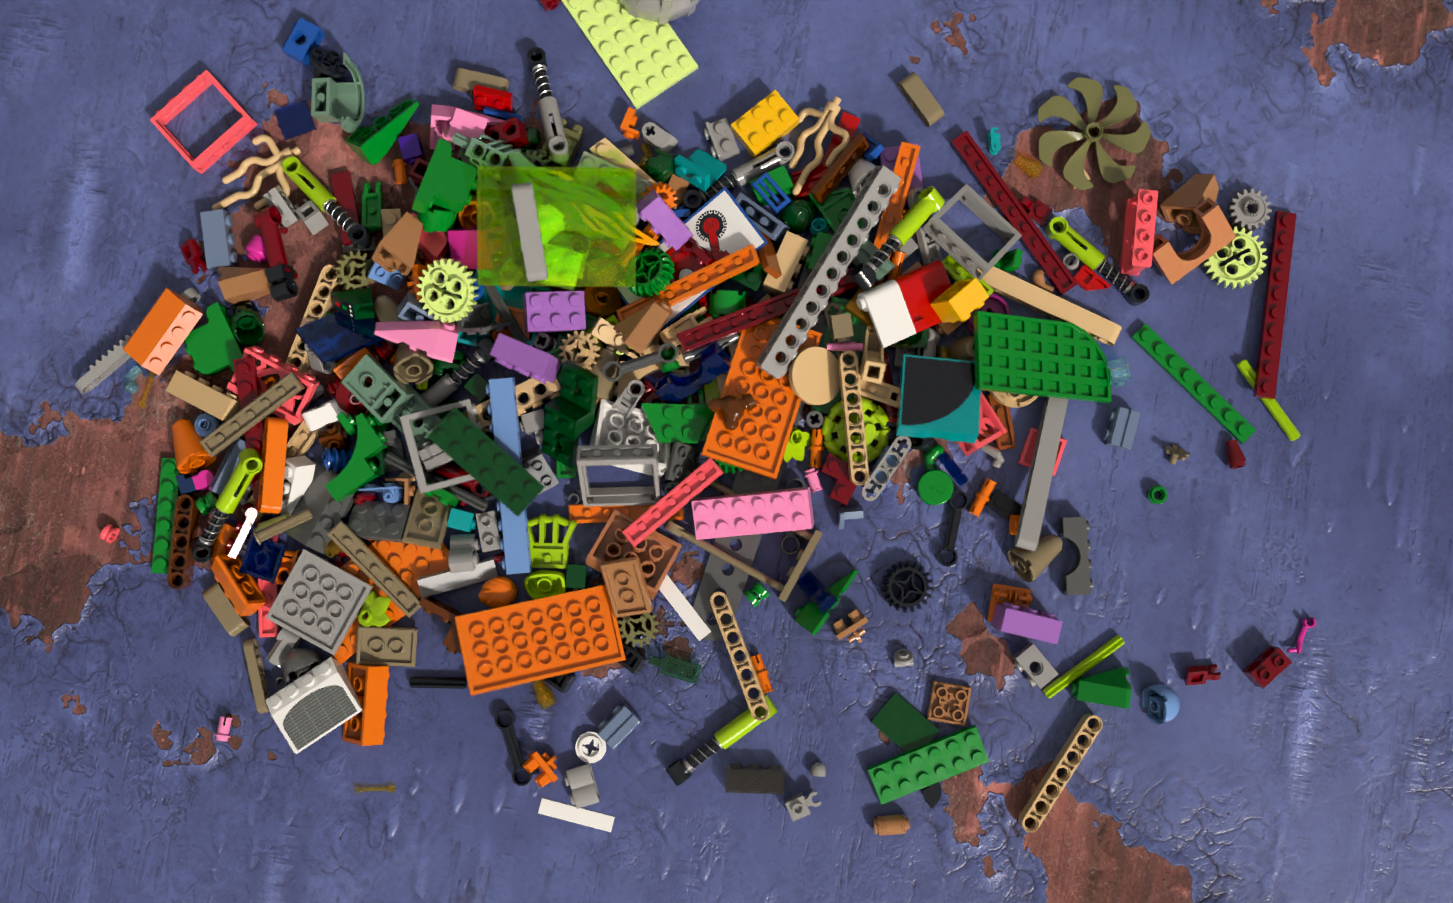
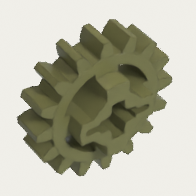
(347, 274)
(648, 633)

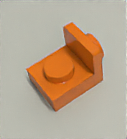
(629, 121)

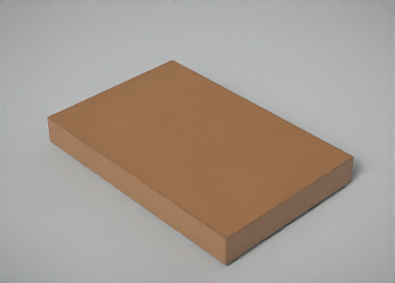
(626, 586)

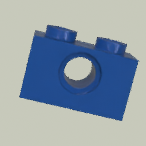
(303, 30)

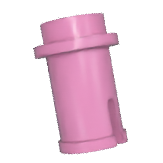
(813, 480)
(223, 729)

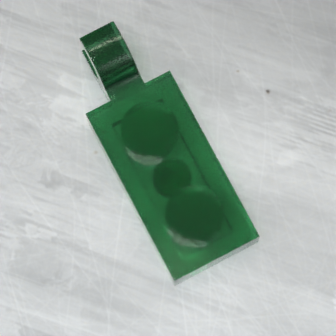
(677, 668)

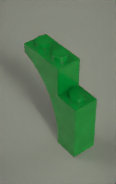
(359, 469)

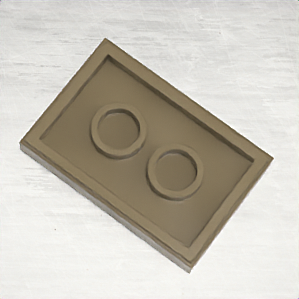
(426, 522)
(387, 646)

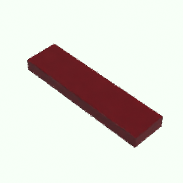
(345, 198)

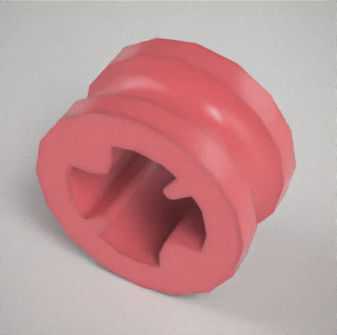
(109, 533)

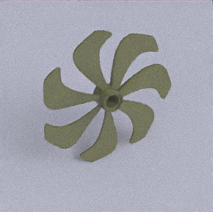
(1053, 140)

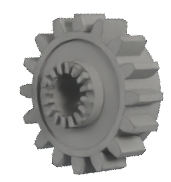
(1256, 203)

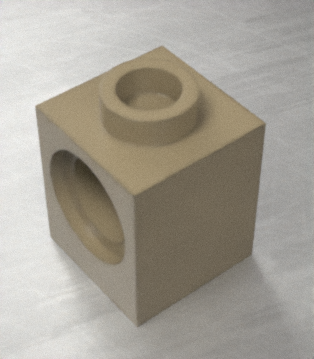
(841, 327)

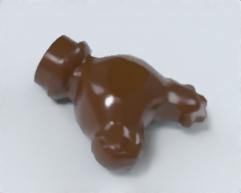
(732, 408)

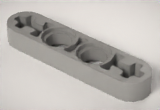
(887, 469)

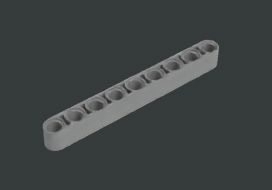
(1040, 473)

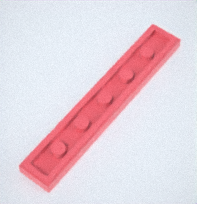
(672, 502)
(270, 590)

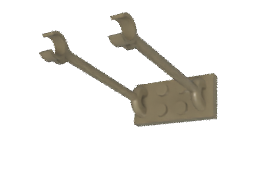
(794, 572)

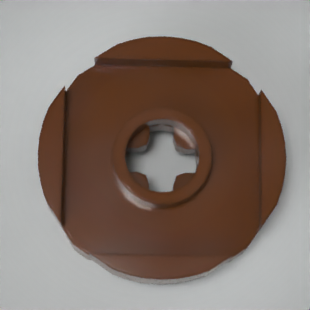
(599, 309)

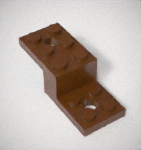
(447, 614)

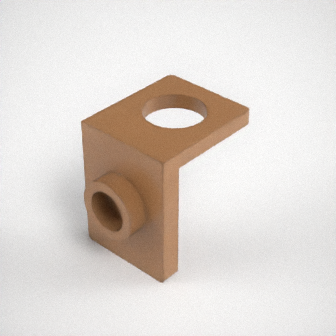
(680, 186)
(409, 488)

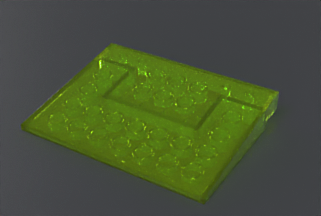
(583, 224)

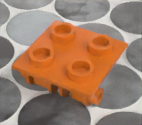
(1010, 594)

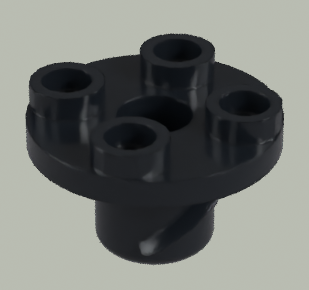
(327, 64)

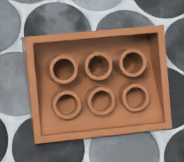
(654, 552)

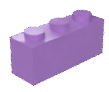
(663, 220)

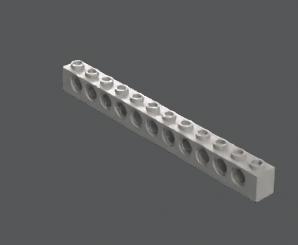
(869, 193)

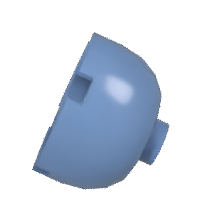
(1160, 702)

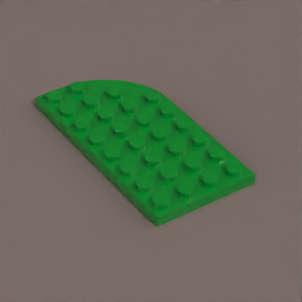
(1038, 358)

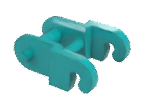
(994, 141)

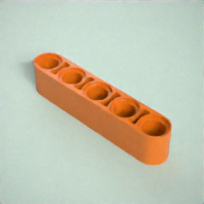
(273, 464)

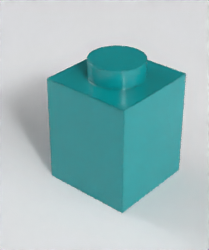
(462, 520)

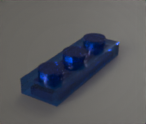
(816, 592)

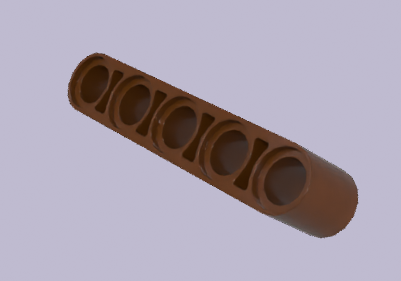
(177, 548)

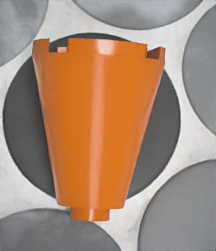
(187, 448)

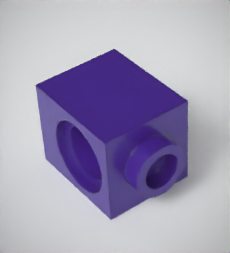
(411, 148)

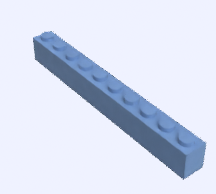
(507, 436)

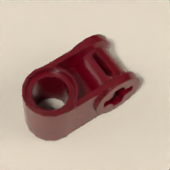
(649, 394)

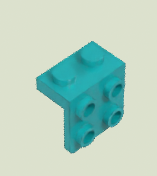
(699, 169)

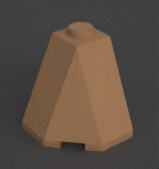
(1182, 202)
(399, 246)
(243, 283)
(643, 326)

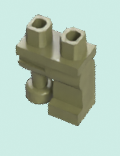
(574, 142)

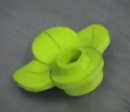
(796, 445)
(376, 609)

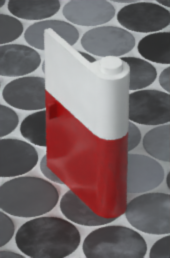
(903, 304)

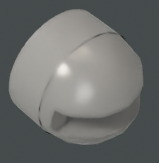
(1068, 260)
(818, 769)

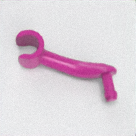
(1299, 641)

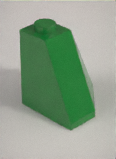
(1104, 687)

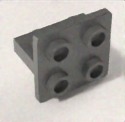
(682, 462)

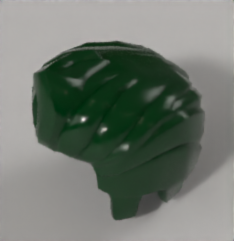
(660, 167)
(798, 215)
(247, 326)
(441, 367)

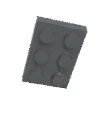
(379, 520)

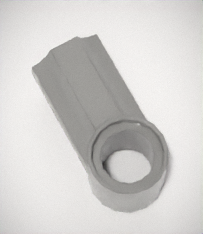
(285, 643)

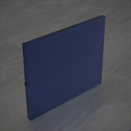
(338, 336)

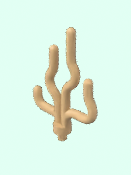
(825, 123)
(276, 166)

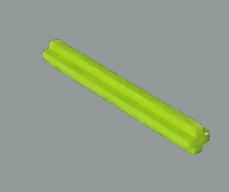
(1272, 405)
(1083, 666)

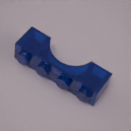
(674, 387)

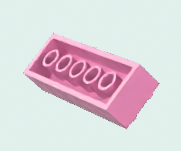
(753, 513)

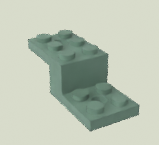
(389, 398)

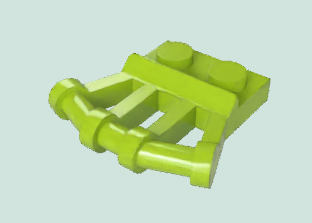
(552, 553)

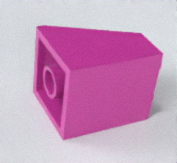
(464, 246)

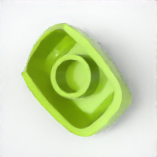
(545, 583)

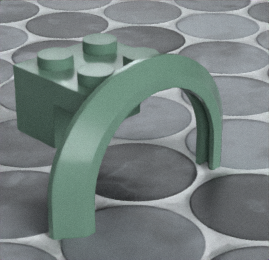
(339, 100)

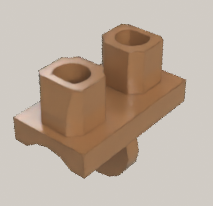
(858, 621)

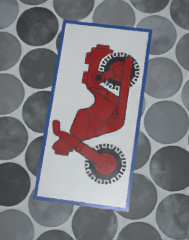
(720, 230)

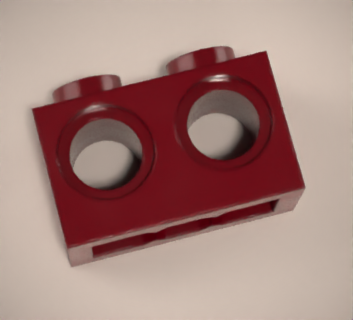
(510, 131)
(1267, 666)

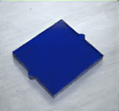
(295, 120)

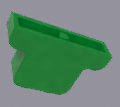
(445, 181)
(214, 343)

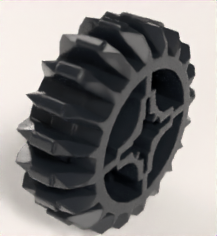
(909, 578)

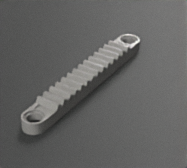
(116, 357)

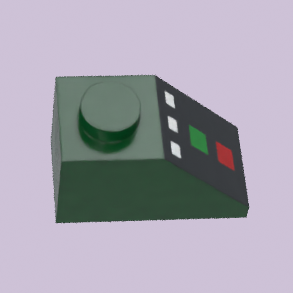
(354, 303)

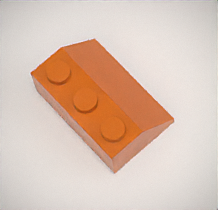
(237, 586)

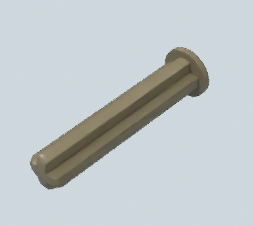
(282, 525)

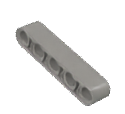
(529, 232)

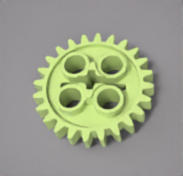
(1243, 272)
(442, 306)

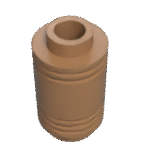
(891, 824)

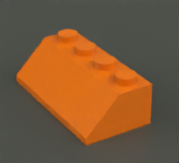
(163, 331)
(370, 687)

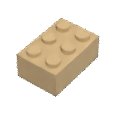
(789, 255)

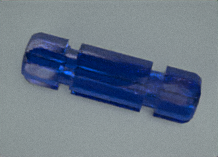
(953, 468)

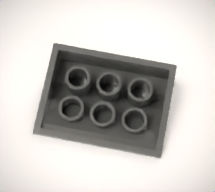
(325, 511)

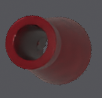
(1234, 454)

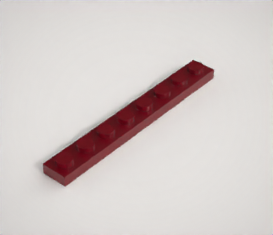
(248, 391)

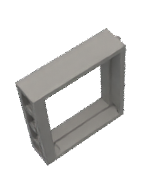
(957, 247)
(618, 455)
(424, 488)

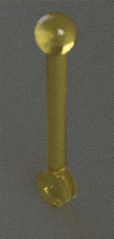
(142, 404)
(391, 788)

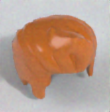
(498, 592)

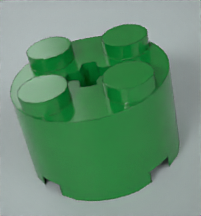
(437, 219)
(725, 302)

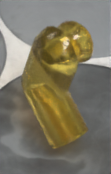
(646, 153)

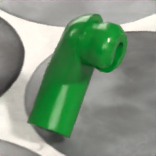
(930, 455)

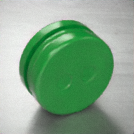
(934, 487)

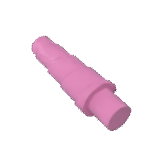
(844, 346)

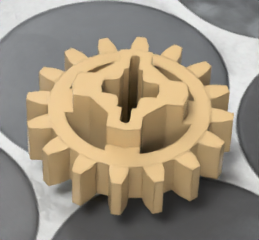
(579, 343)

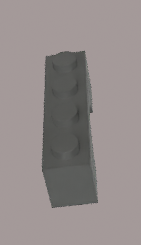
(1077, 580)

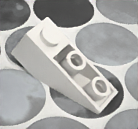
(297, 478)

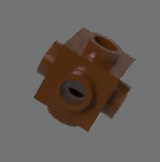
(333, 436)

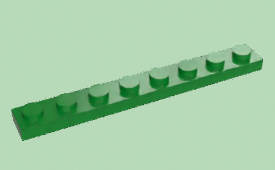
(1193, 383)

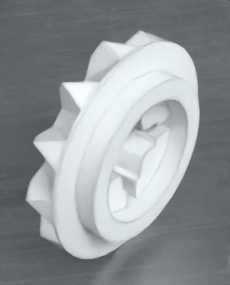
(582, 751)

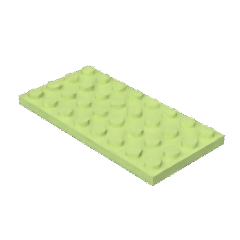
(637, 52)

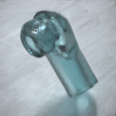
(129, 383)

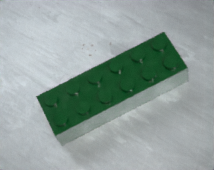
(486, 461)

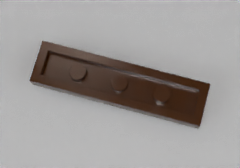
(839, 168)

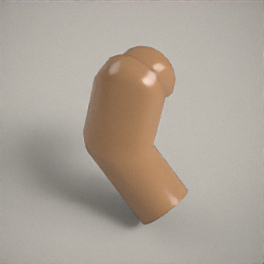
(1039, 281)

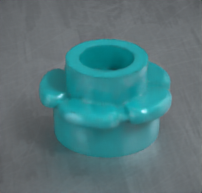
(818, 222)

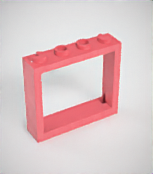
(223, 143)

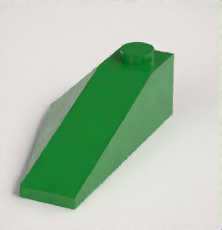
(378, 138)
(811, 616)

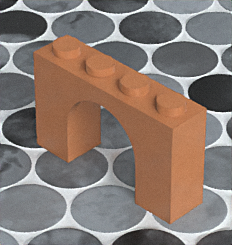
(1214, 236)

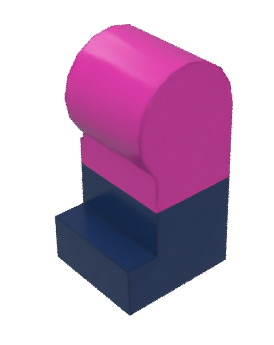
(200, 482)

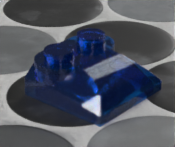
(262, 560)

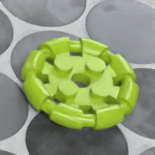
(878, 416)

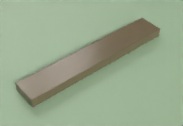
(252, 414)
(374, 568)

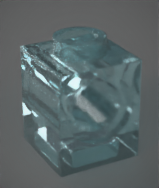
(1119, 371)

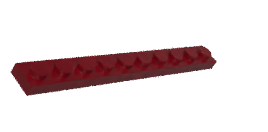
(1013, 212)
(1274, 305)
(750, 317)

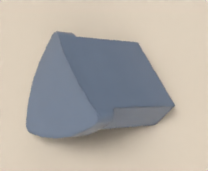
(848, 512)

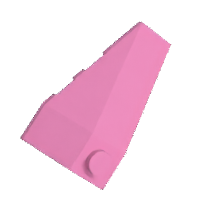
(440, 119)
(434, 337)

